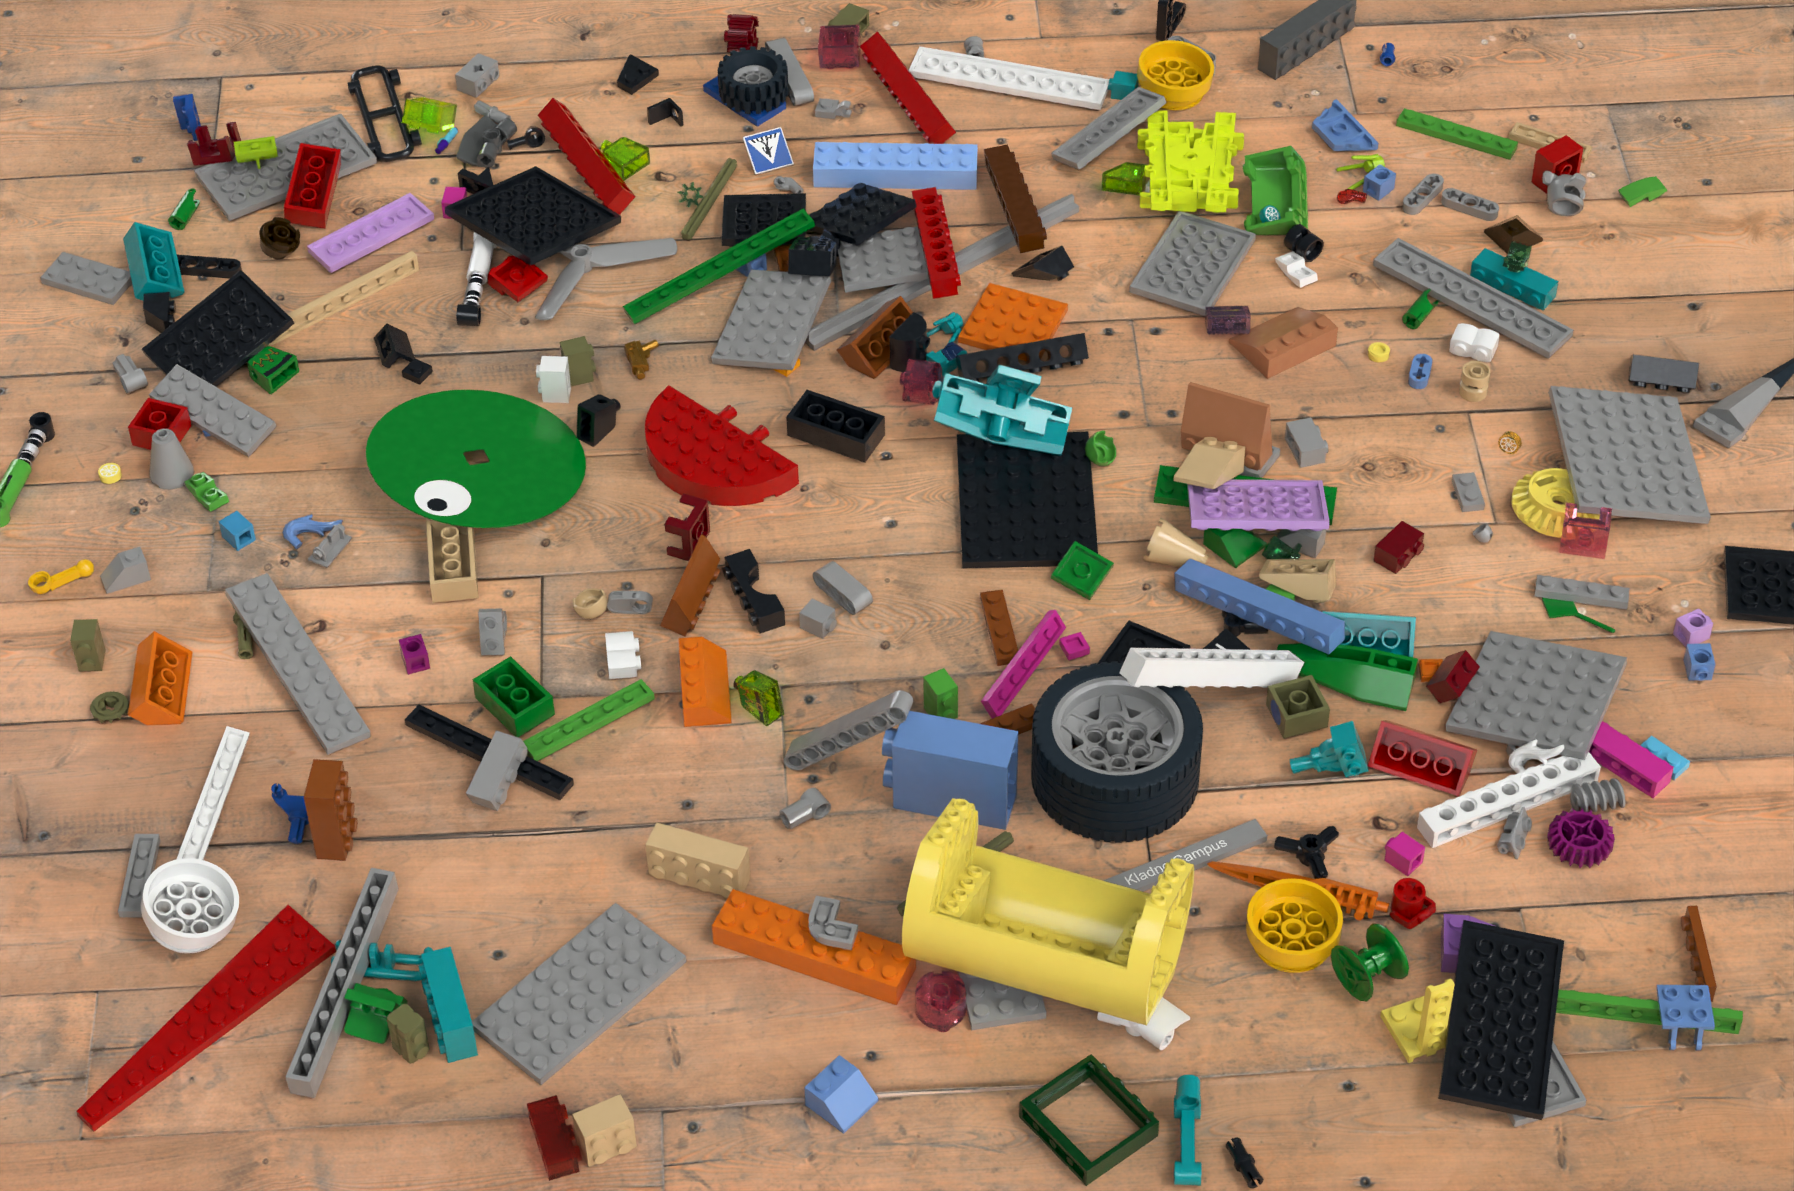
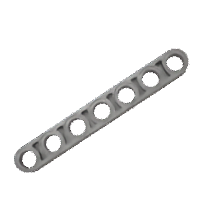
(848, 730)

